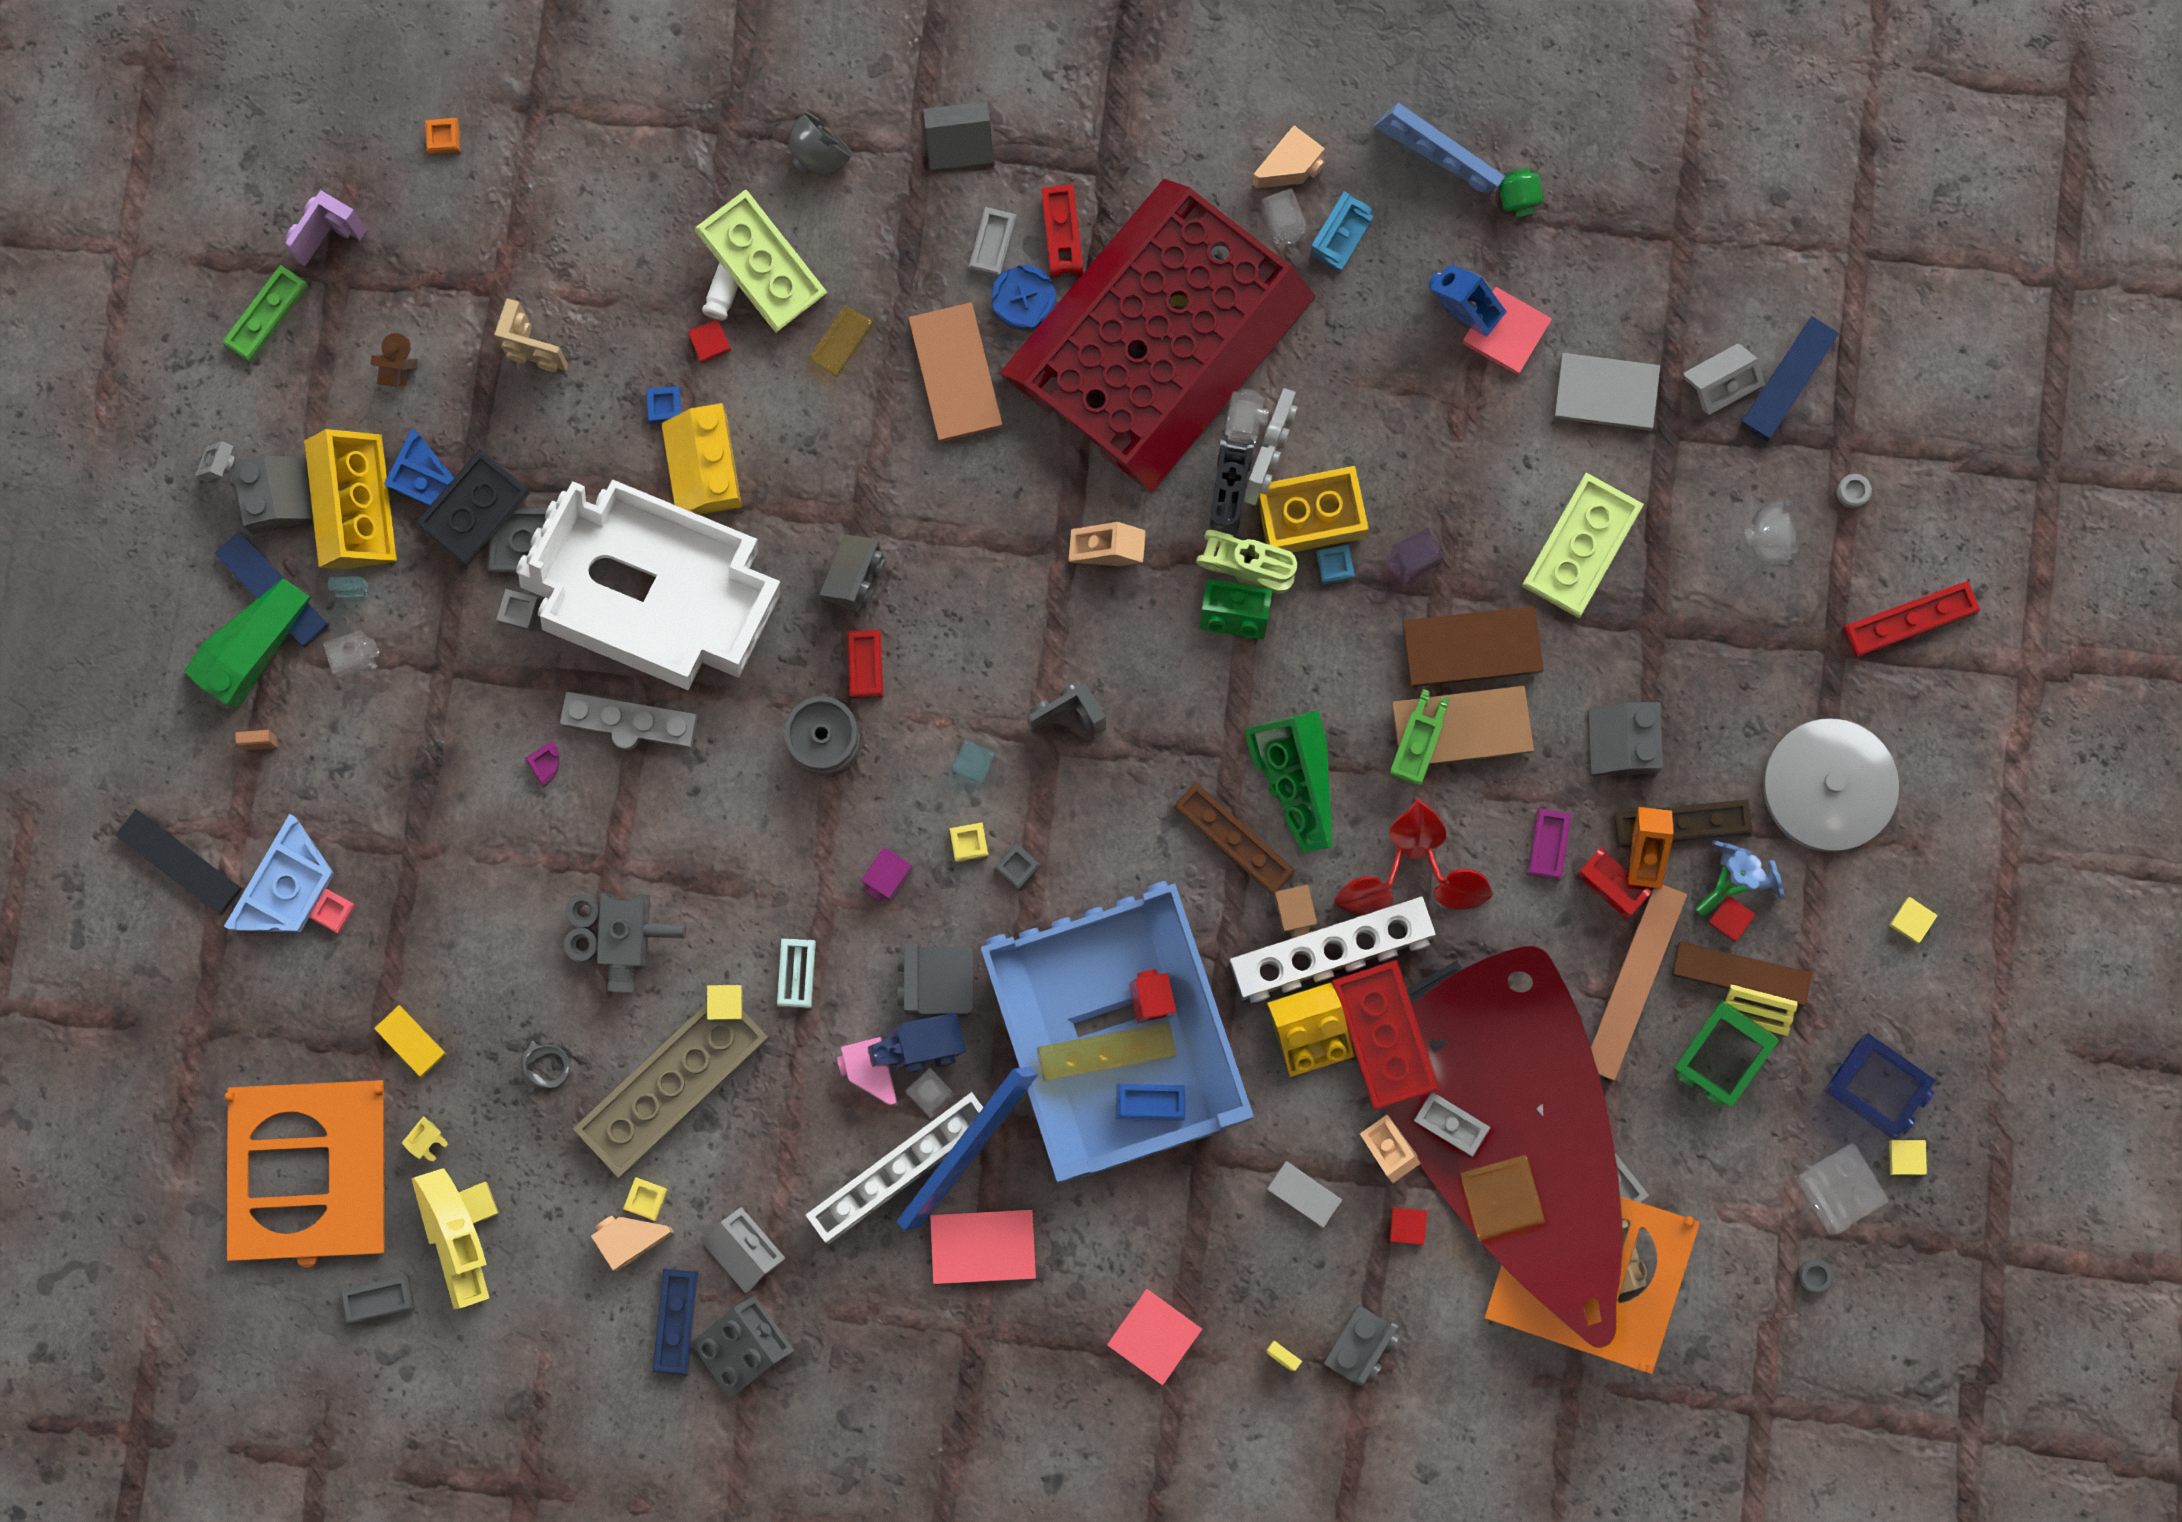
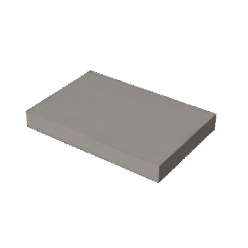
(1607, 391)

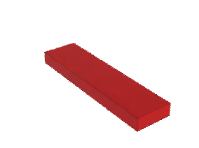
(1911, 619)

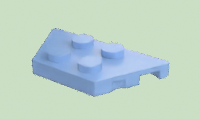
(283, 885)

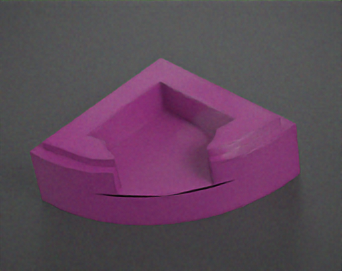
(545, 763)

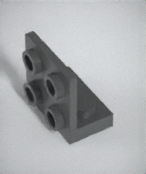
(1071, 698)
(741, 1346)
(1361, 1346)

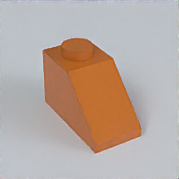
(1650, 847)

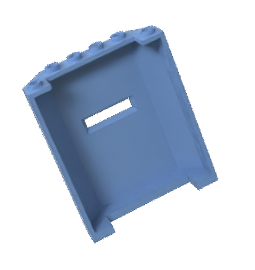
(1086, 971)

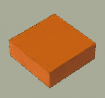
(442, 136)

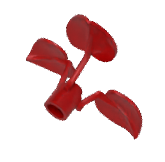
(1415, 835)

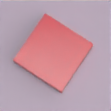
(1514, 335)
(1154, 1337)

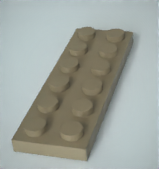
(667, 1088)

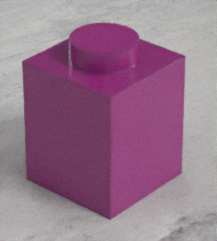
(886, 876)

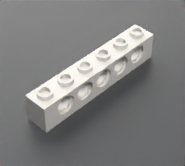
(1410, 914)
(893, 1171)

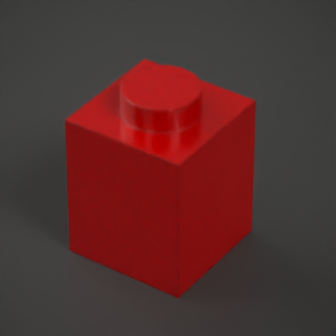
(1152, 996)

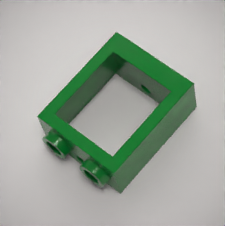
(1745, 1025)

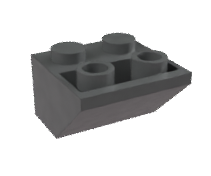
(852, 574)

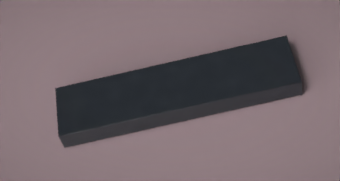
(178, 861)

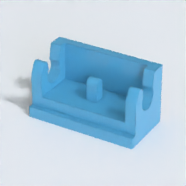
(1341, 232)

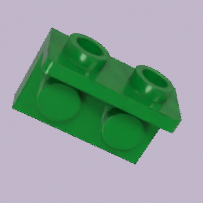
(1235, 609)

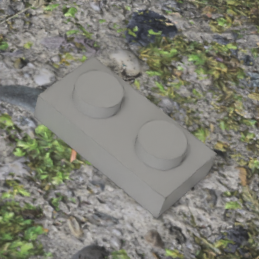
(215, 461)
(1452, 1124)

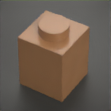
(1295, 911)

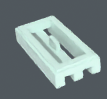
(794, 1002)

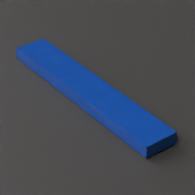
(967, 1147)

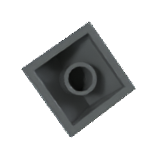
(959, 136)

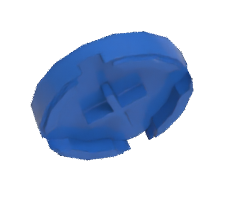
(1023, 297)

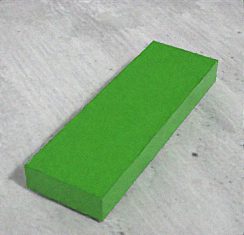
(265, 313)

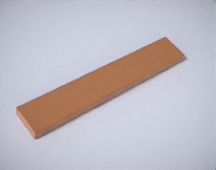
(1635, 979)

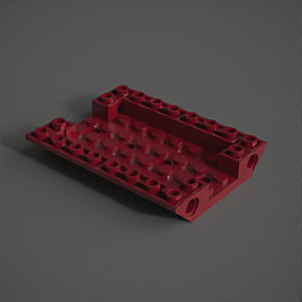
(1193, 354)

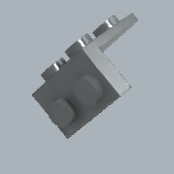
(936, 980)

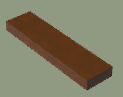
(1234, 838)
(1725, 968)

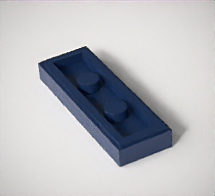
(675, 1322)

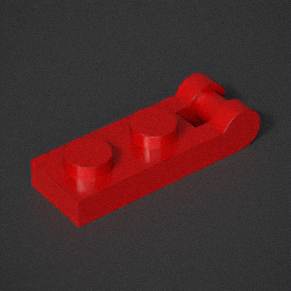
(1062, 229)

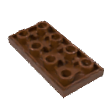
(1472, 646)

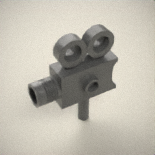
(620, 937)

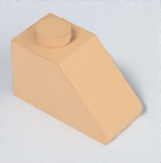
(1290, 161)
(1107, 545)
(627, 1239)

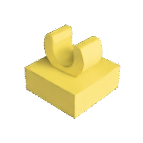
(422, 1137)

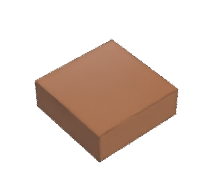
(256, 740)

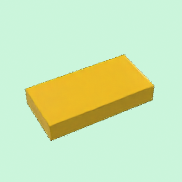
(410, 1041)

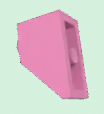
(874, 1080)

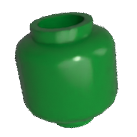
(1521, 192)

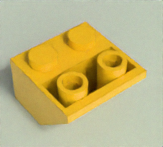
(1311, 1029)

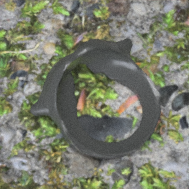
(535, 1081)

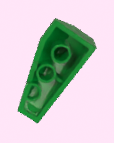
(240, 651)
(1296, 765)

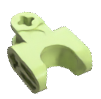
(1268, 567)

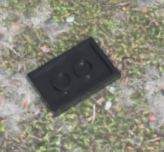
(473, 507)

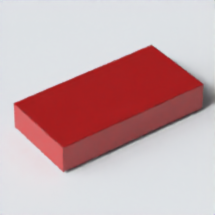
(865, 664)

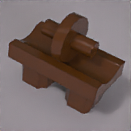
(394, 361)

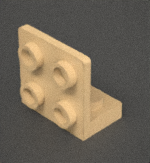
(513, 336)

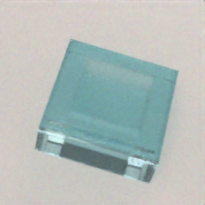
(348, 586)
(974, 761)

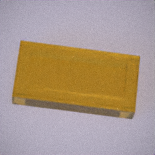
(841, 340)

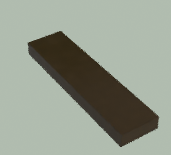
(1694, 821)

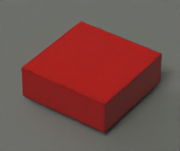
(709, 341)
(1731, 918)
(1408, 1226)

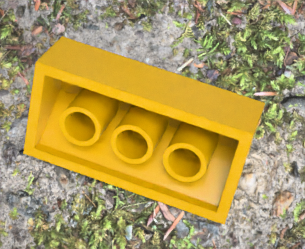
(349, 499)

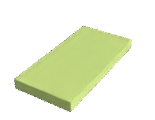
(760, 261)
(1582, 545)

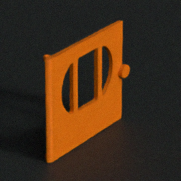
(356, 1195)
(1640, 1321)

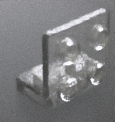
(1842, 1189)

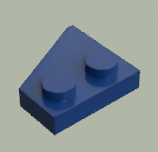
(418, 472)

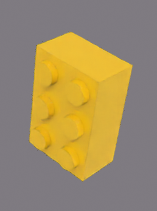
(1313, 510)

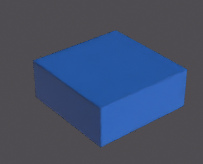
(663, 403)

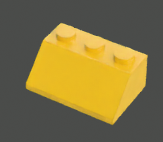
(701, 460)

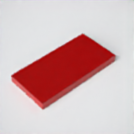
(1385, 1035)

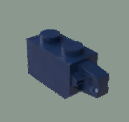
(920, 1043)

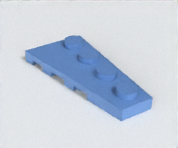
(1431, 143)

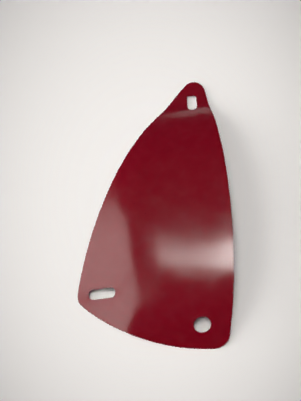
(1499, 1066)

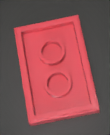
(983, 1247)

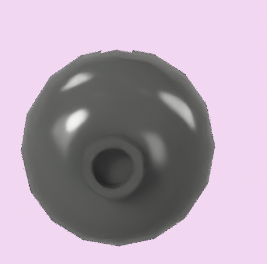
(816, 147)

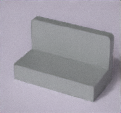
(1725, 378)
(743, 1249)

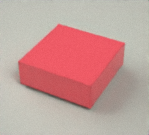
(332, 911)

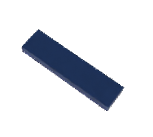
(1789, 378)
(260, 576)

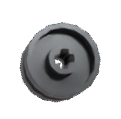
(827, 755)

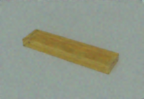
(1106, 1051)

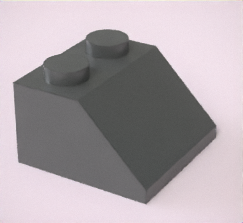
(273, 492)
(1625, 739)

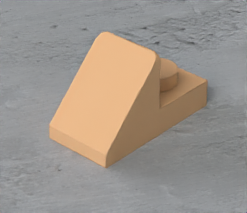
(1390, 1148)

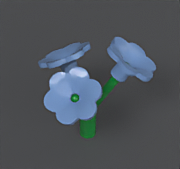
(1744, 871)

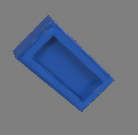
(1150, 1101)

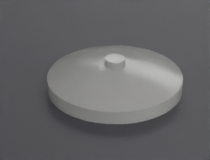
(1831, 785)

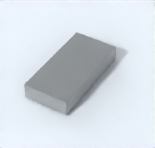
(992, 242)
(1304, 1194)

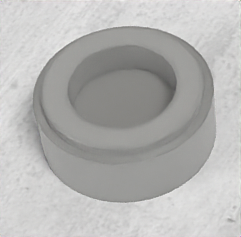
(1853, 491)

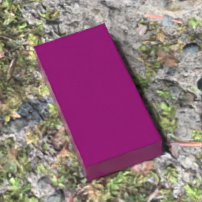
(1549, 844)

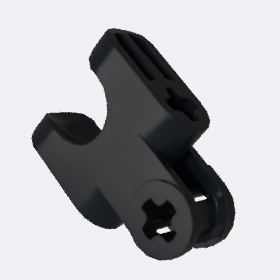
(1227, 502)

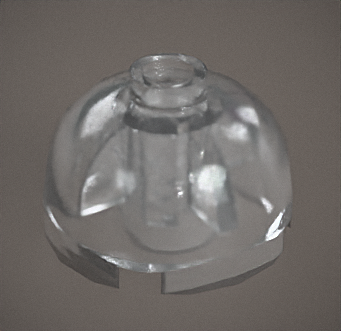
(1774, 535)

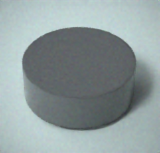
(1815, 1276)

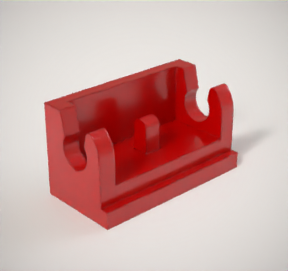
(1611, 883)

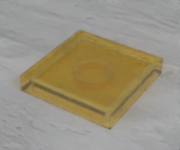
(1502, 1197)

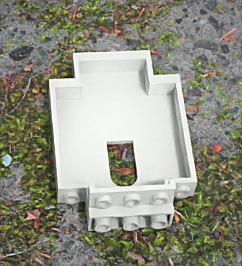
(698, 608)

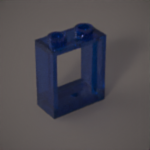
(1850, 1067)

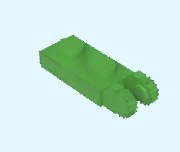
(1418, 742)

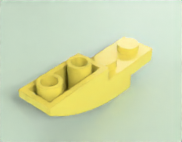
(455, 1237)

